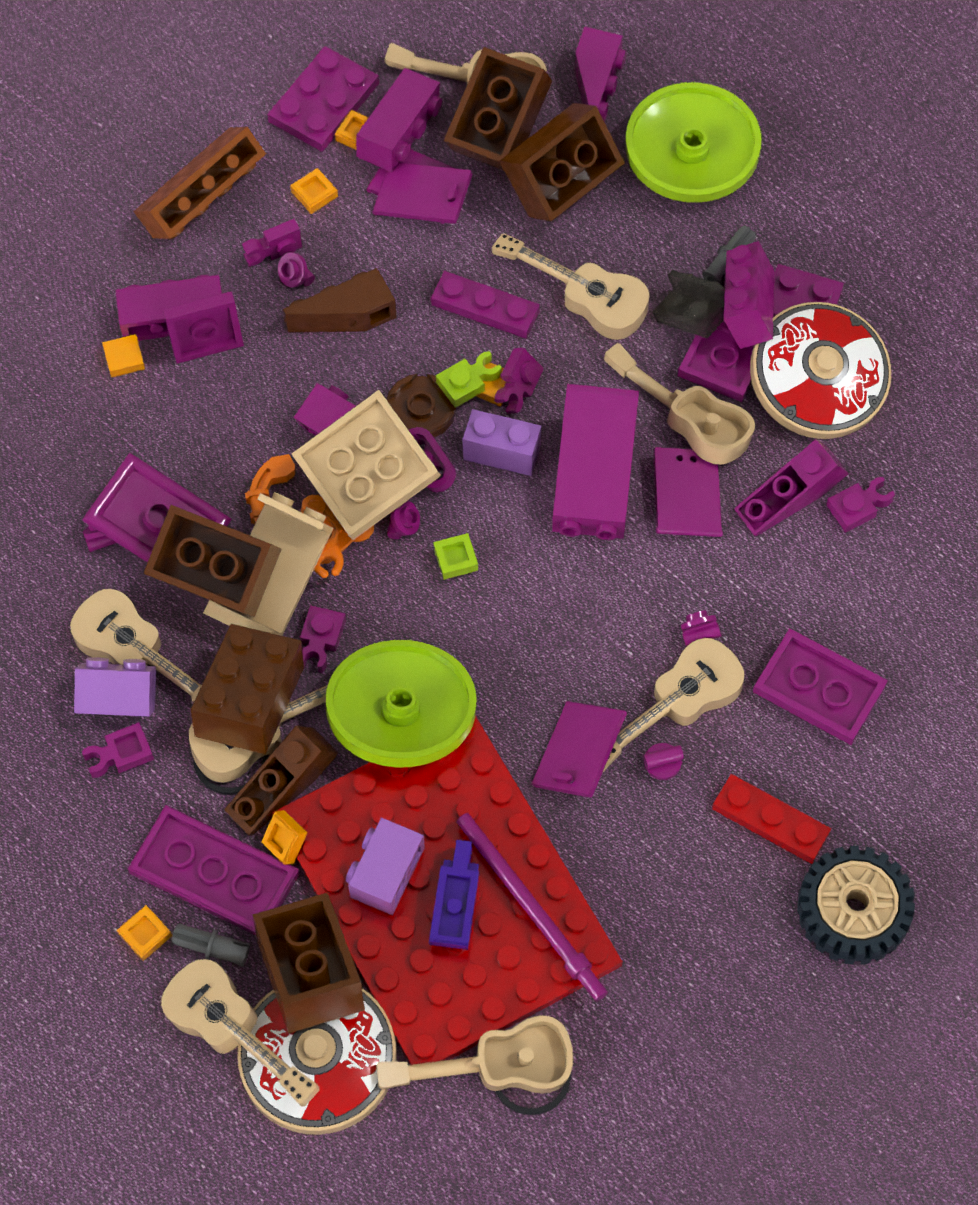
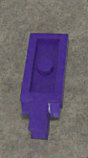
(455, 899)

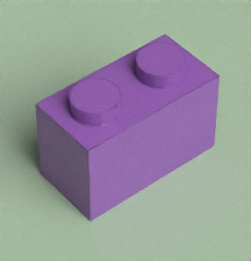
(501, 442)
(115, 687)
(385, 865)

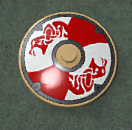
(821, 371)
(333, 1055)

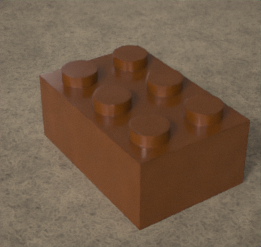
(497, 107)
(562, 161)
(212, 560)
(247, 688)
(308, 962)

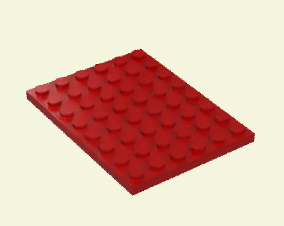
(438, 994)

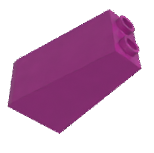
(595, 461)

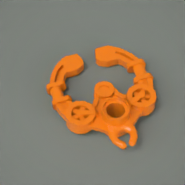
(282, 469)

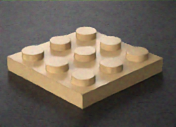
(366, 465)

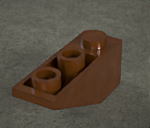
(347, 307)
(281, 778)

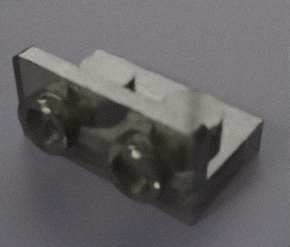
(692, 305)

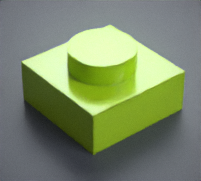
(455, 556)

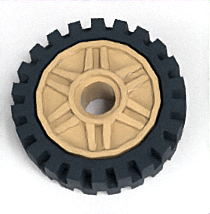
(849, 932)

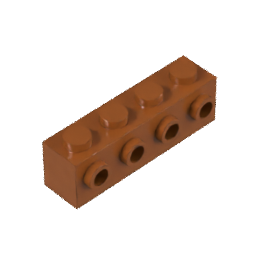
(200, 183)

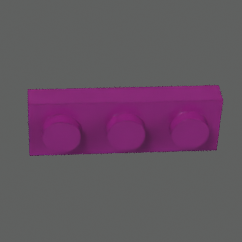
(485, 304)

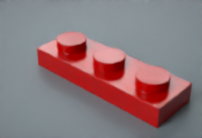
(771, 818)

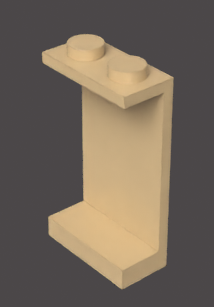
(302, 543)

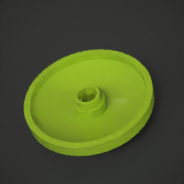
(693, 142)
(401, 703)

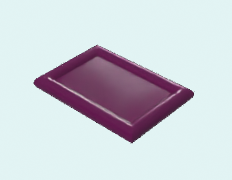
(137, 503)

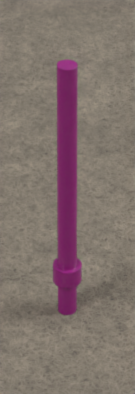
(576, 963)

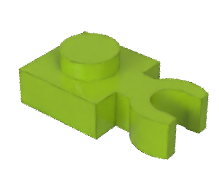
(465, 381)

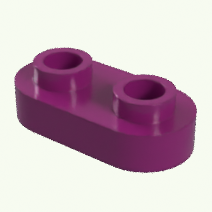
(437, 457)

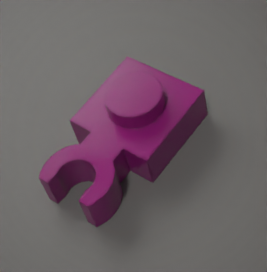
(275, 243)
(521, 378)
(857, 506)
(321, 633)
(124, 748)

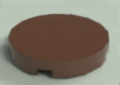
(422, 404)

